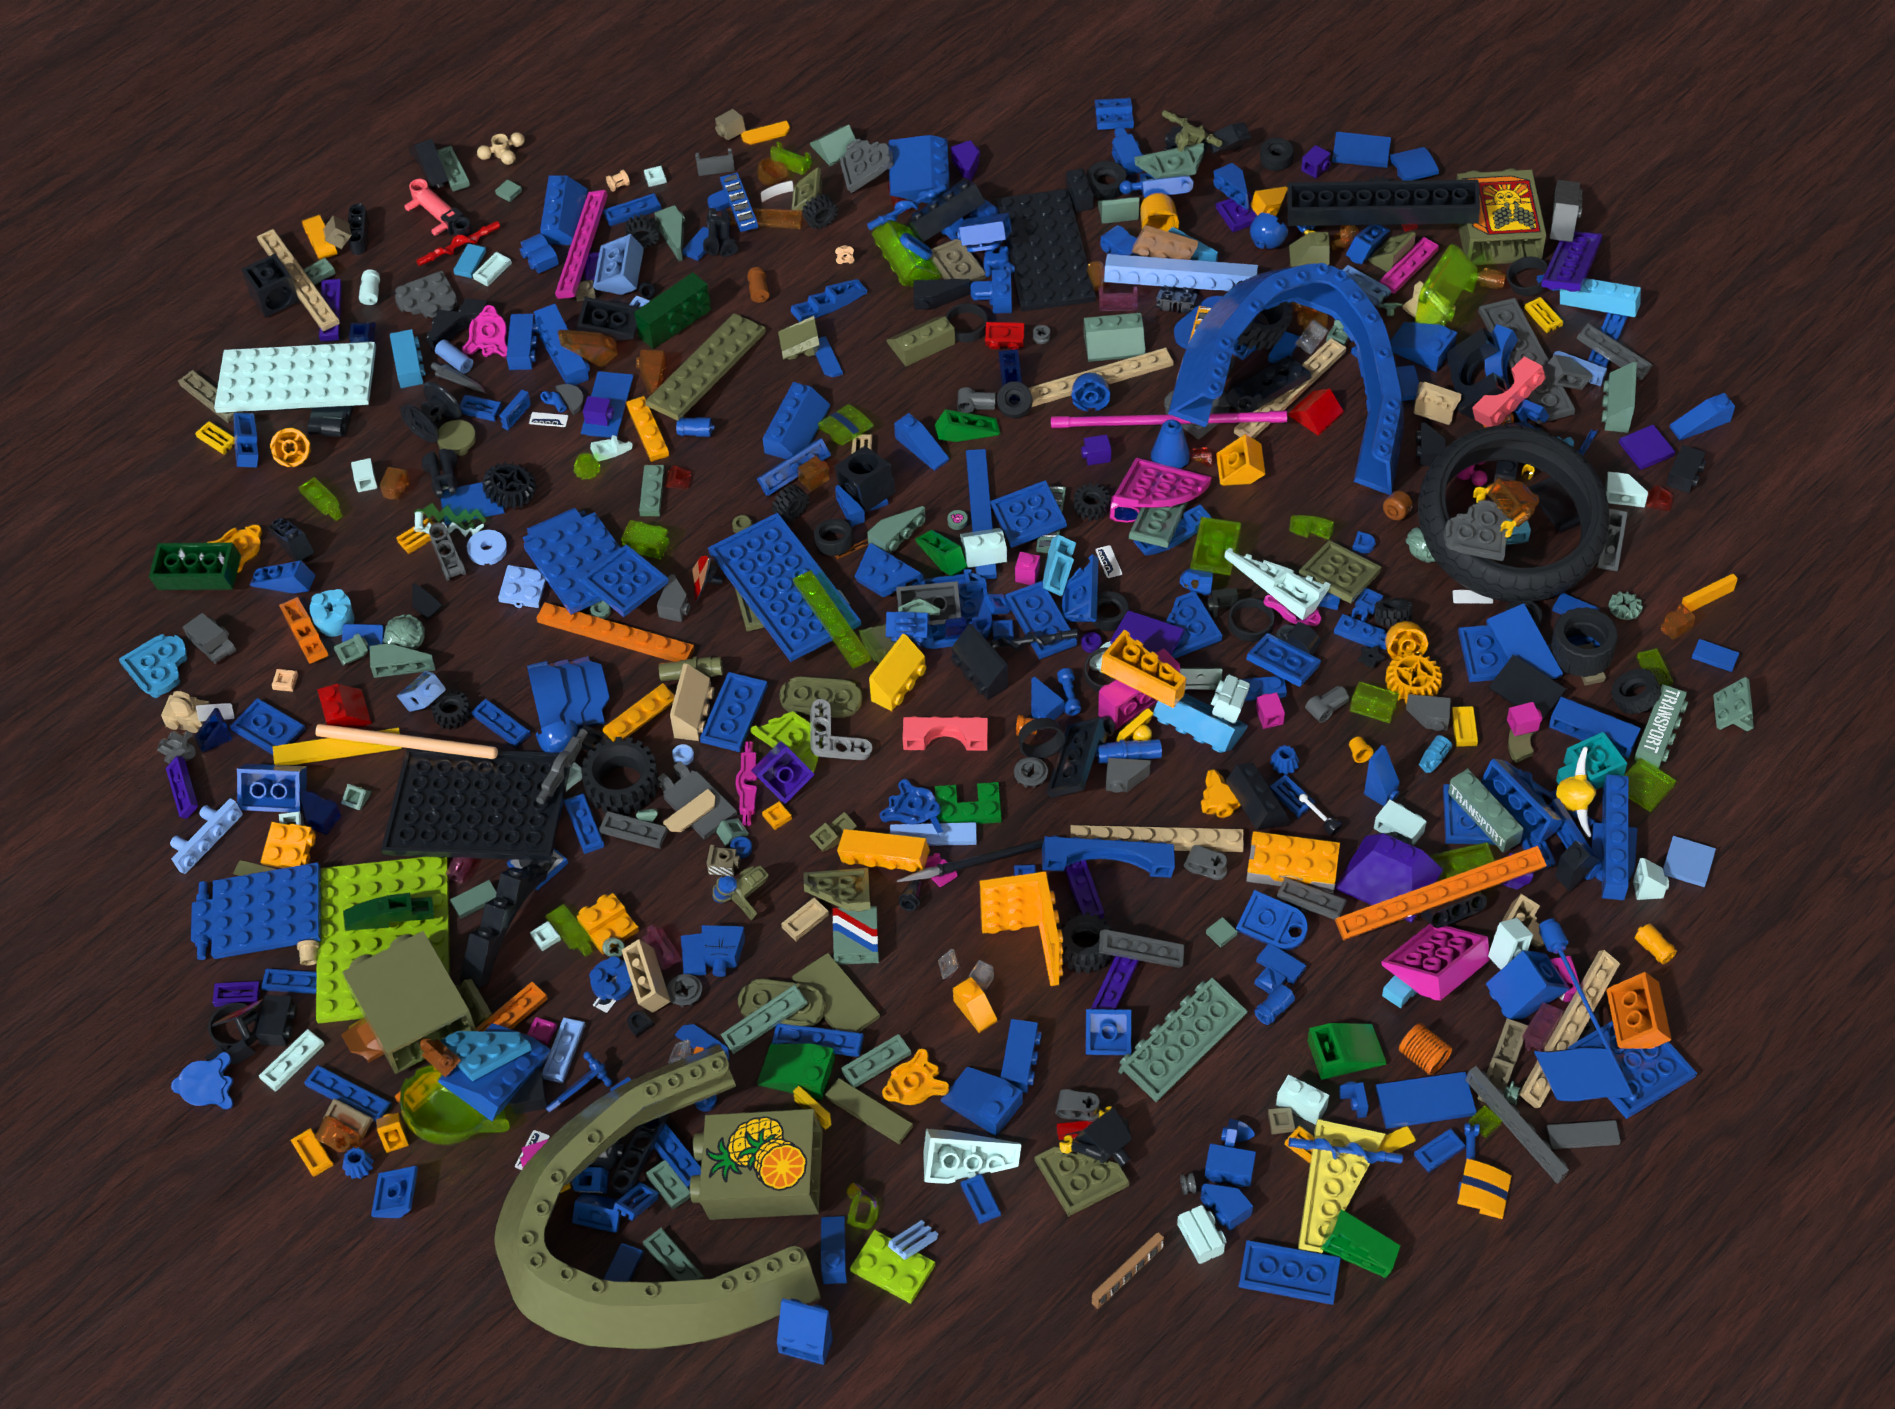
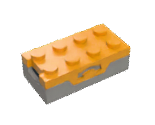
(1295, 858)

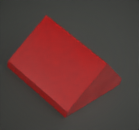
(1317, 411)

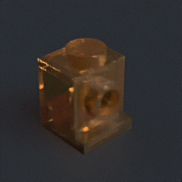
(394, 483)
(1678, 622)

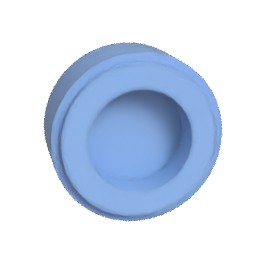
(683, 753)

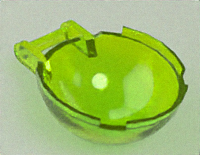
(439, 1114)

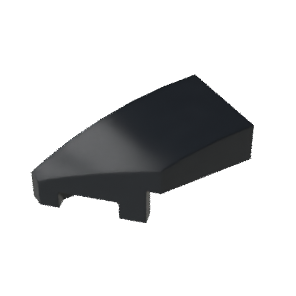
(423, 602)
(238, 1052)

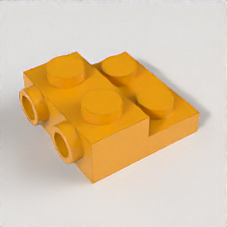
(288, 845)
(607, 920)

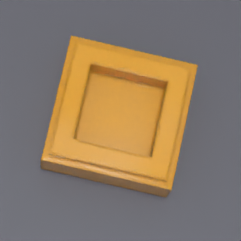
(777, 815)

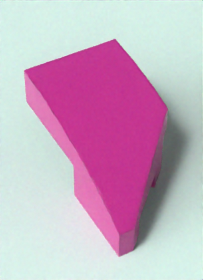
(932, 861)

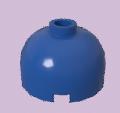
(1267, 231)
(1090, 391)
(556, 736)

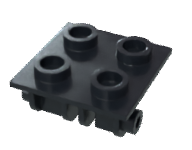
(1178, 295)

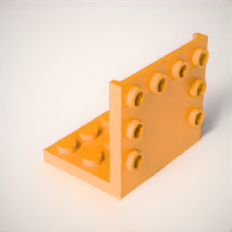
(1023, 903)

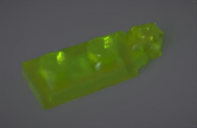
(321, 498)
(569, 929)

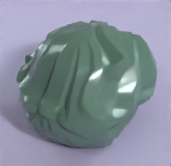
(1418, 546)
(404, 631)

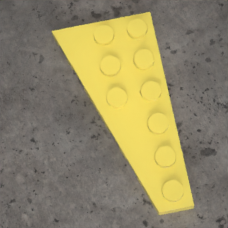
(1332, 1181)

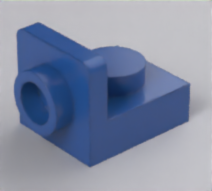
(1357, 1096)

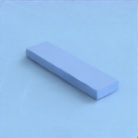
(953, 833)

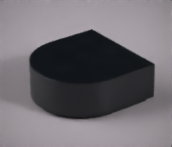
(639, 1023)

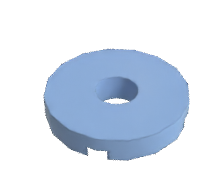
(483, 539)

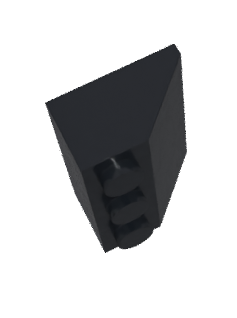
(980, 663)
(1256, 797)

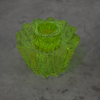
(586, 466)

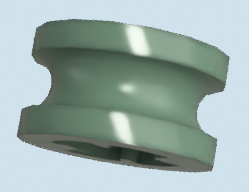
(608, 942)

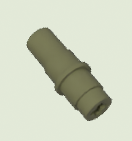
(706, 665)

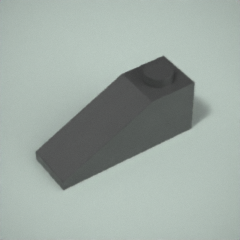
(1611, 553)

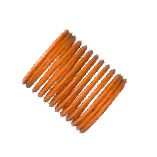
(1431, 1050)

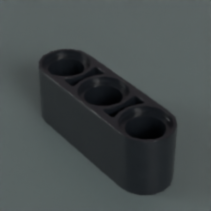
(359, 227)
(1455, 910)

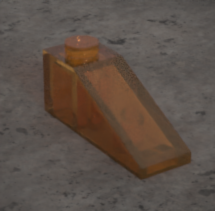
(589, 345)
(651, 368)

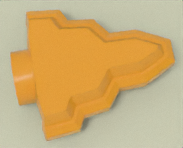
(1218, 796)

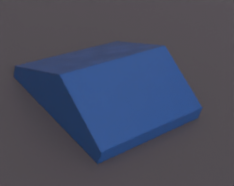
(1108, 1032)
(394, 1193)

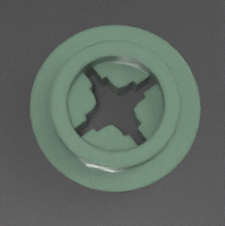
(1622, 611)

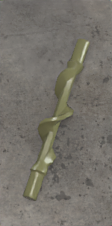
(1184, 122)

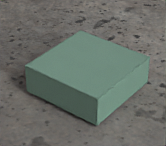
(508, 190)
(1221, 932)

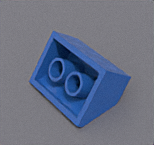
(270, 787)

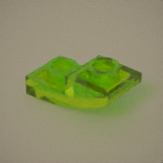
(1304, 525)

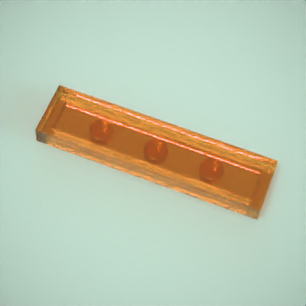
(774, 218)

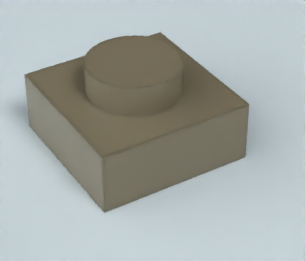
(585, 289)
(1281, 1120)

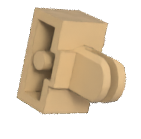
(181, 712)
(1525, 911)

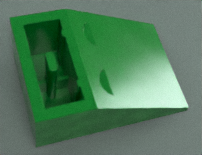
(1344, 1048)

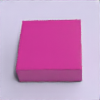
(542, 1030)

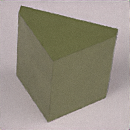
(807, 188)
(1392, 251)

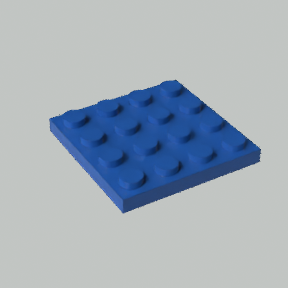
(1648, 1071)

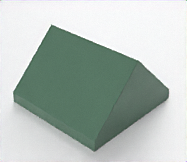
(833, 145)
(1119, 210)

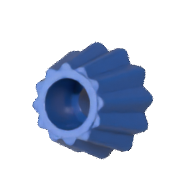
(1284, 760)
(357, 1163)

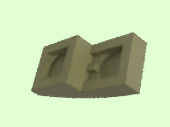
(830, 835)

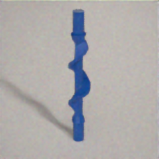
(904, 205)
(1540, 791)
(1351, 1148)

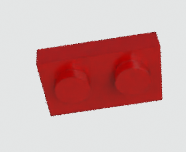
(1004, 335)

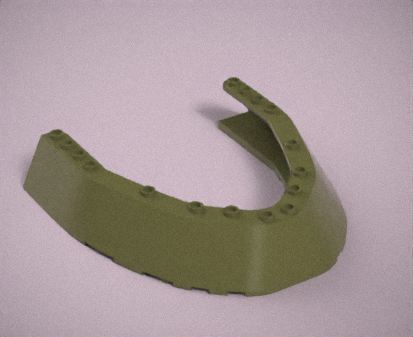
(632, 1312)

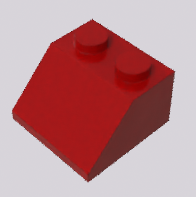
(344, 706)

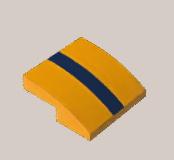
(1484, 1188)

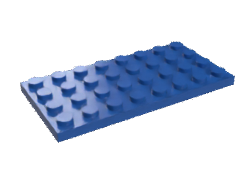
(762, 570)

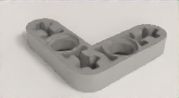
(829, 742)

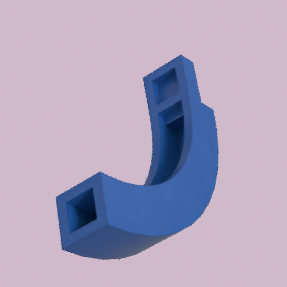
(1498, 364)

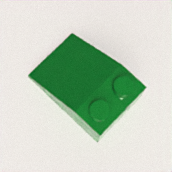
(796, 1066)

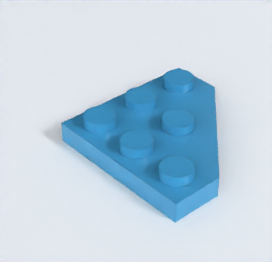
(485, 1051)

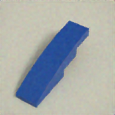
(830, 300)

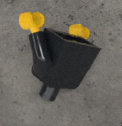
(1102, 1138)

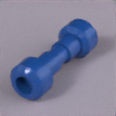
(1072, 705)

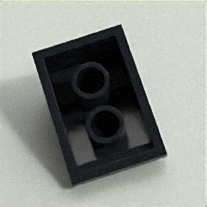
(608, 318)

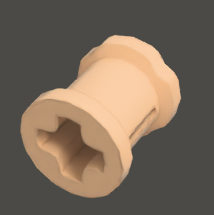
(617, 180)

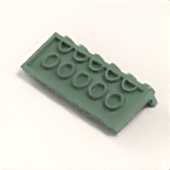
(1182, 1039)

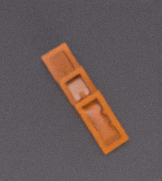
(303, 630)

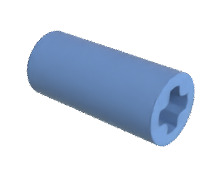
(454, 356)

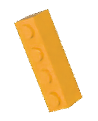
(883, 850)

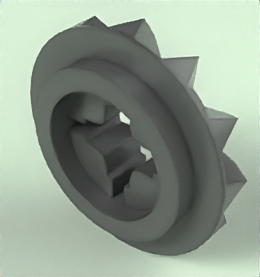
(1024, 766)
(690, 983)

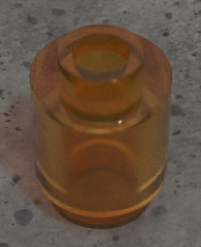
(1491, 278)

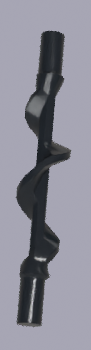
(1030, 637)

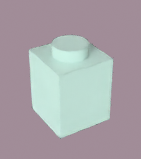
(364, 475)

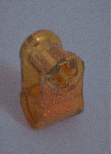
(337, 1135)

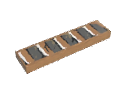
(1127, 1270)

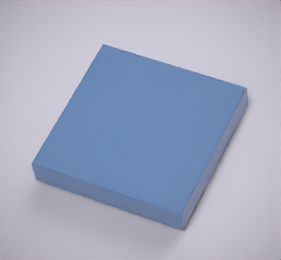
(1688, 861)

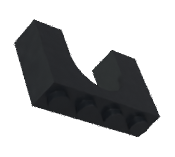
(1462, 363)

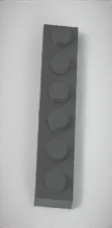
(1517, 1125)

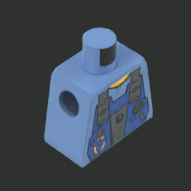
(423, 689)

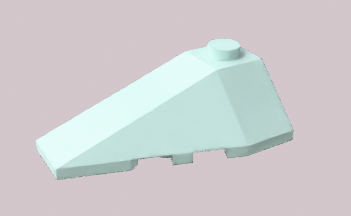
(963, 1155)

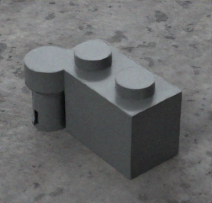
(209, 637)

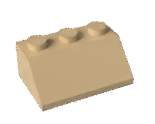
(691, 704)

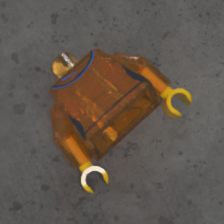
(1512, 498)

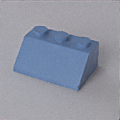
(619, 265)

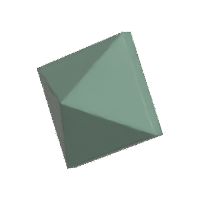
(647, 814)

